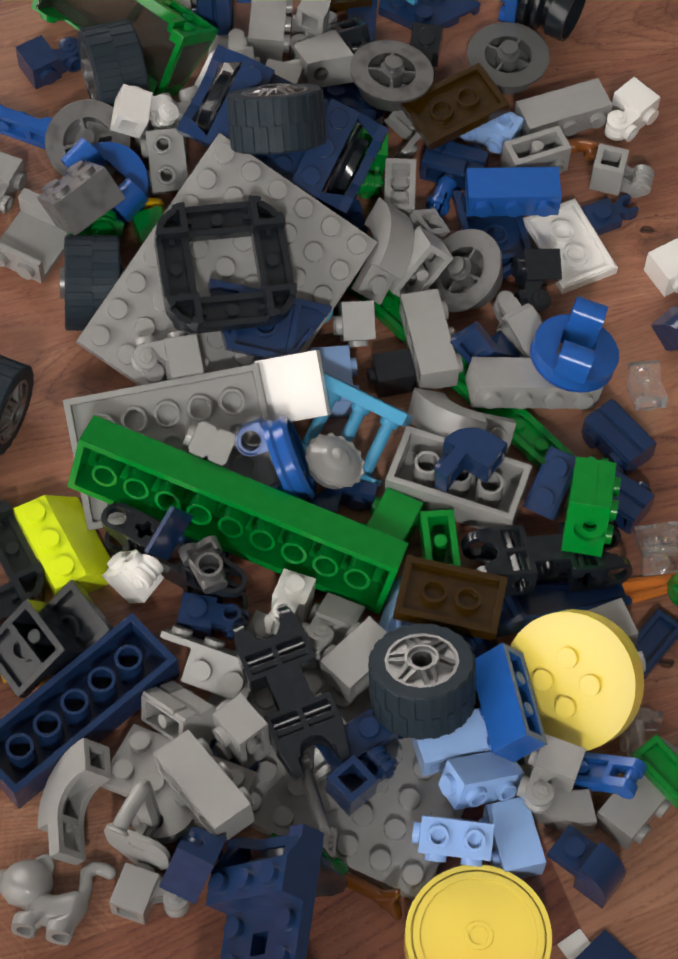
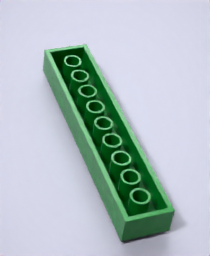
(241, 512)

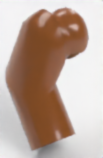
(588, 146)

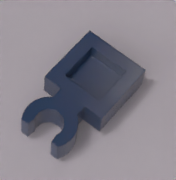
(608, 216)

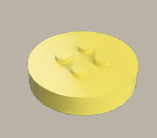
(582, 676)
(477, 916)

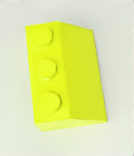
(63, 543)

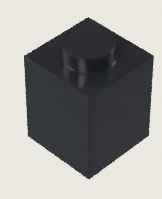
(392, 373)

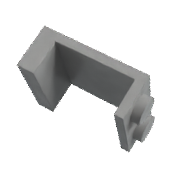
(32, 240)

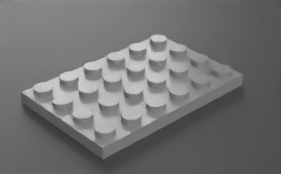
(166, 412)

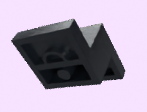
(48, 636)

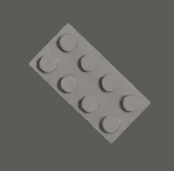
(472, 499)

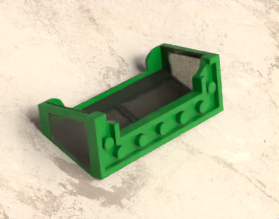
(168, 33)

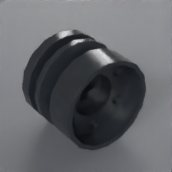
(559, 16)

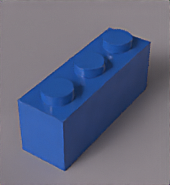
(512, 191)
(508, 703)

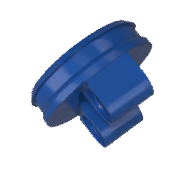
(126, 162)
(587, 350)
(286, 453)

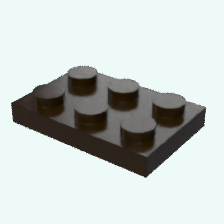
(456, 106)
(450, 597)

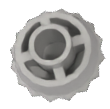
(334, 461)

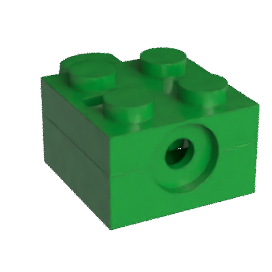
(591, 506)

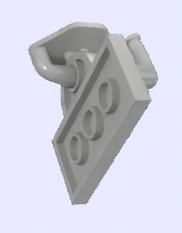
(150, 803)

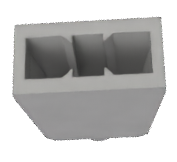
(324, 59)

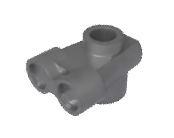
(205, 563)

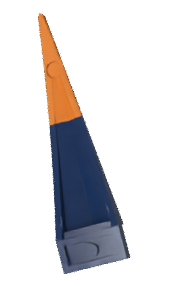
(555, 597)

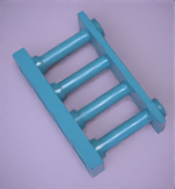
(362, 405)

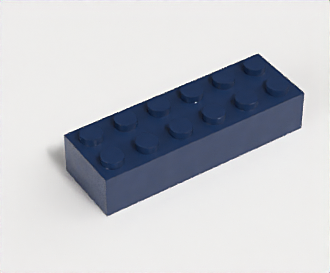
(80, 702)

